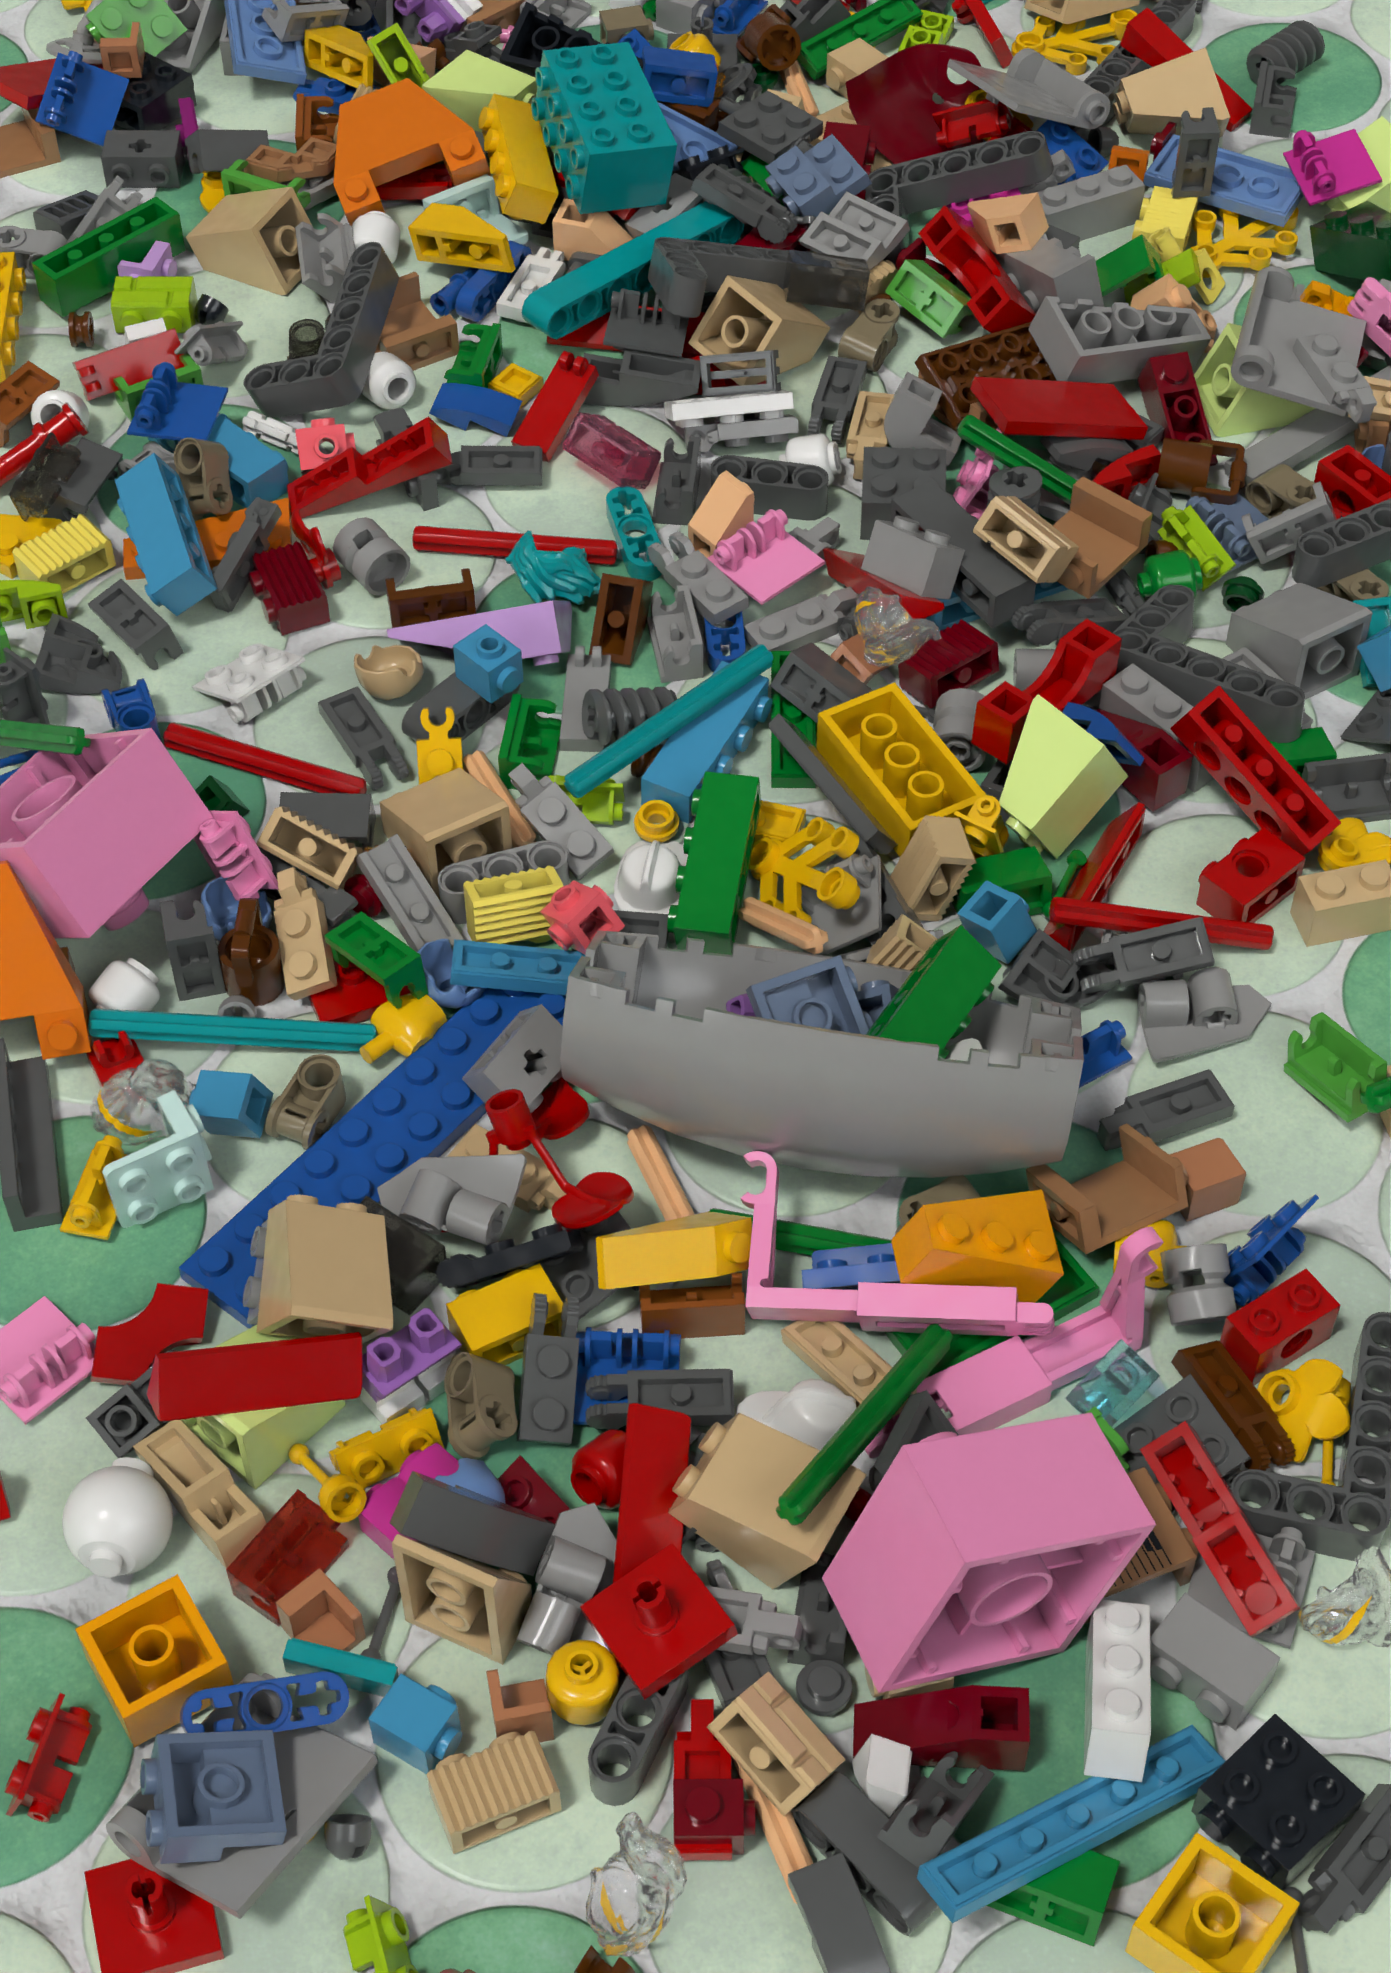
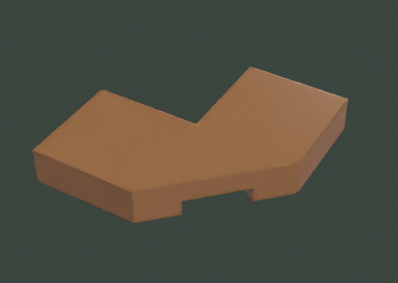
(311, 160)

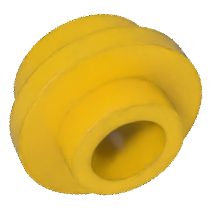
(656, 812)

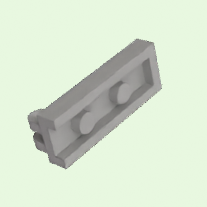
(582, 674)
(406, 894)

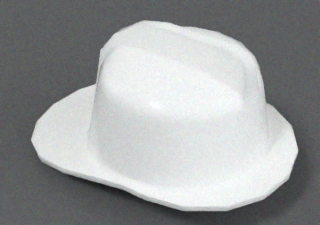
(649, 877)
(807, 1412)

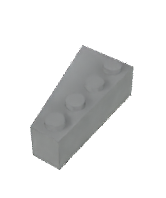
(1052, 272)
(1114, 341)

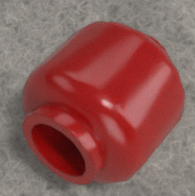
(599, 1469)

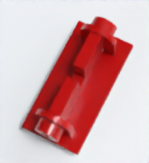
(983, 116)
(37, 1781)

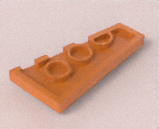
(215, 536)

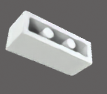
(1117, 1691)

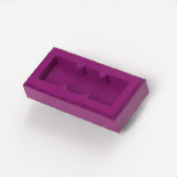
(188, 118)

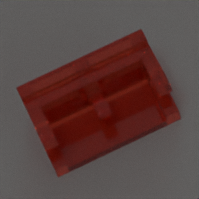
(285, 1554)

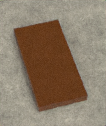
(996, 355)

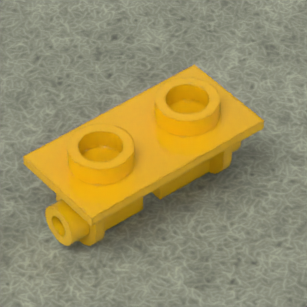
(984, 827)
(91, 1206)
(381, 1454)

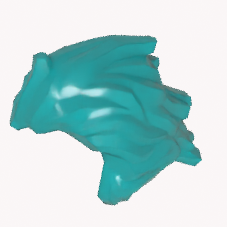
(553, 573)

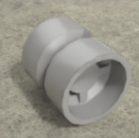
(370, 555)
(955, 724)
(1201, 1302)

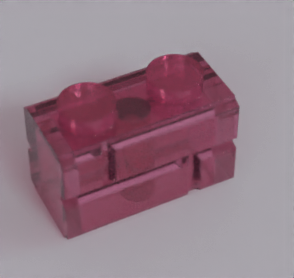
(611, 450)

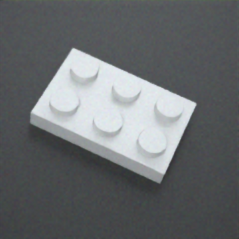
(728, 407)

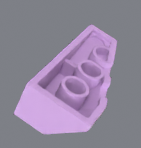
(536, 629)

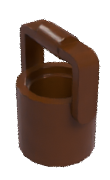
(771, 40)
(1186, 469)
(251, 957)

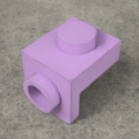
(156, 263)

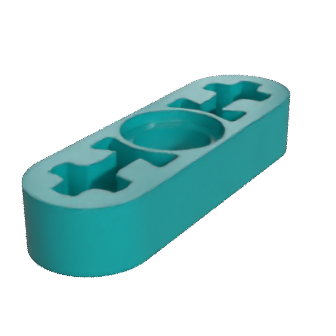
(637, 520)

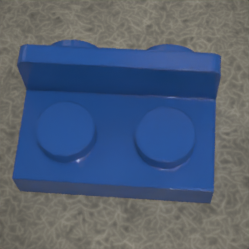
(847, 1266)

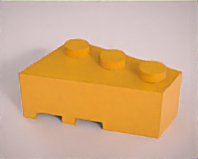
(981, 1243)

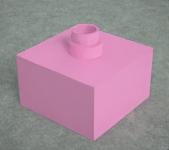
(96, 828)
(985, 1549)

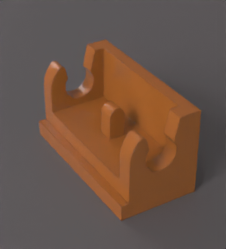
(311, 122)
(20, 393)
(694, 1310)

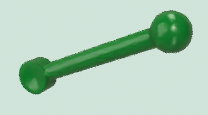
(1075, 860)

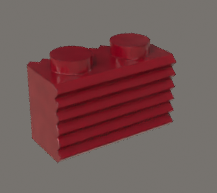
(289, 589)
(953, 662)

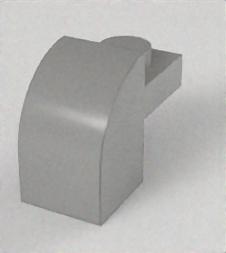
(910, 421)

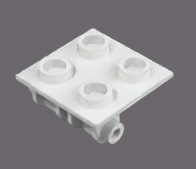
(254, 680)

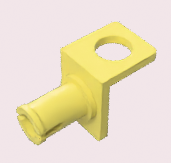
(1167, 248)

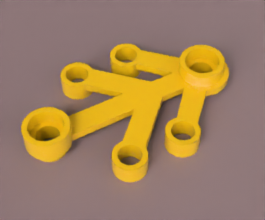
(1073, 40)
(1243, 240)
(834, 887)

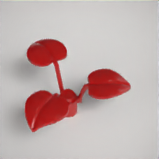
(557, 1116)

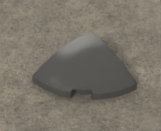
(75, 661)
(1049, 973)

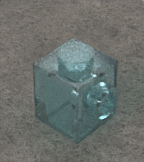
(1113, 1383)

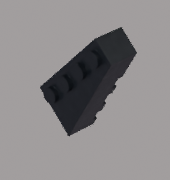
(538, 33)

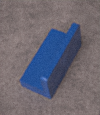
(680, 75)

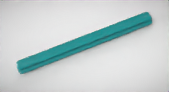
(668, 721)
(230, 1030)

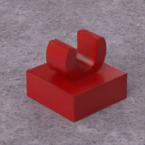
(113, 1056)

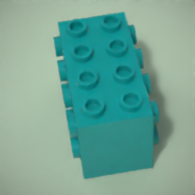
(604, 127)

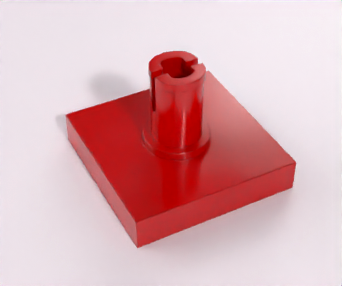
(658, 1620)
(149, 1921)

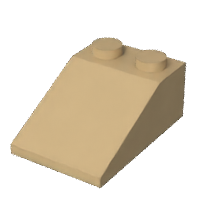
(461, 1597)

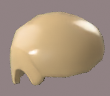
(389, 671)

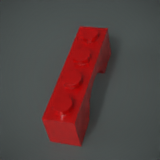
(963, 251)
(1075, 674)

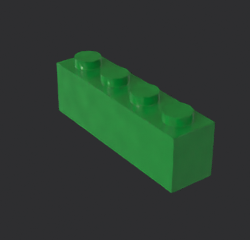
(89, 264)
(716, 862)
(940, 992)

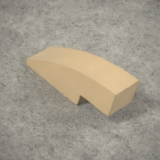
(201, 1490)

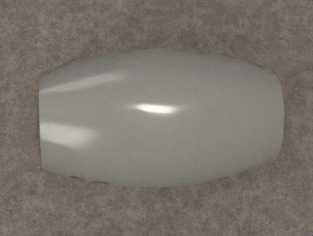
(657, 1043)

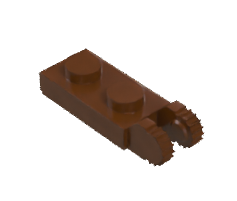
(1237, 1403)

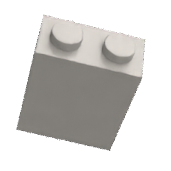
(1303, 636)

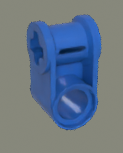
(131, 708)

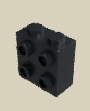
(153, 99)
(1276, 1803)

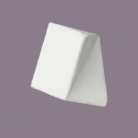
(883, 1772)

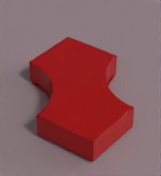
(169, 1321)

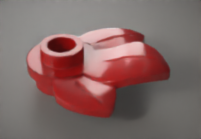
(321, 559)

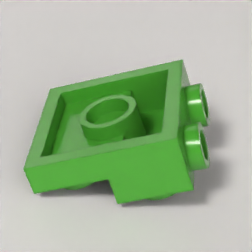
(115, 20)

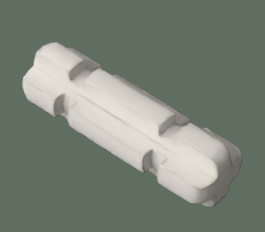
(271, 430)

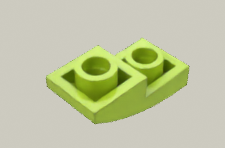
(932, 29)
(31, 600)

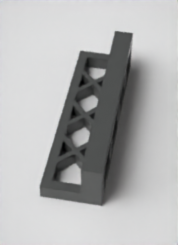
(28, 1144)

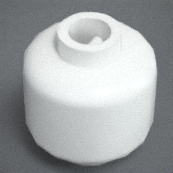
(379, 228)
(389, 381)
(50, 404)
(816, 451)
(125, 987)

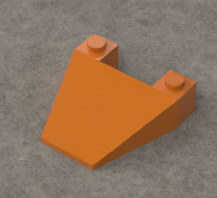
(395, 135)
(38, 975)

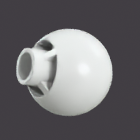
(118, 1519)

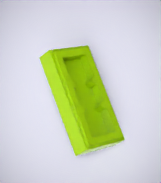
(1182, 267)

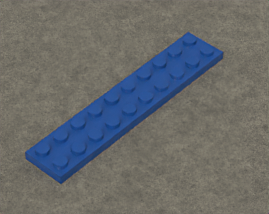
(403, 1119)

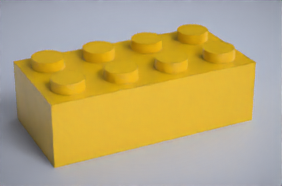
(894, 762)

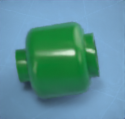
(1169, 569)

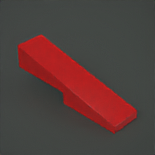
(1156, 44)
(354, 475)
(1220, 1529)

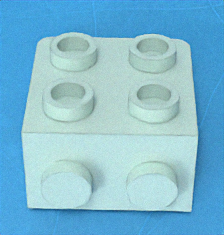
(480, 198)
(163, 1172)

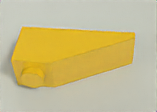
(339, 54)
(460, 239)
(674, 1250)

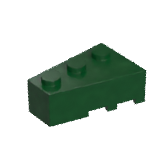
(1354, 242)

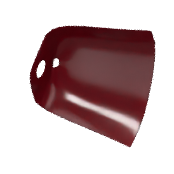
(899, 102)

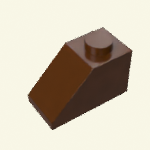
(621, 616)

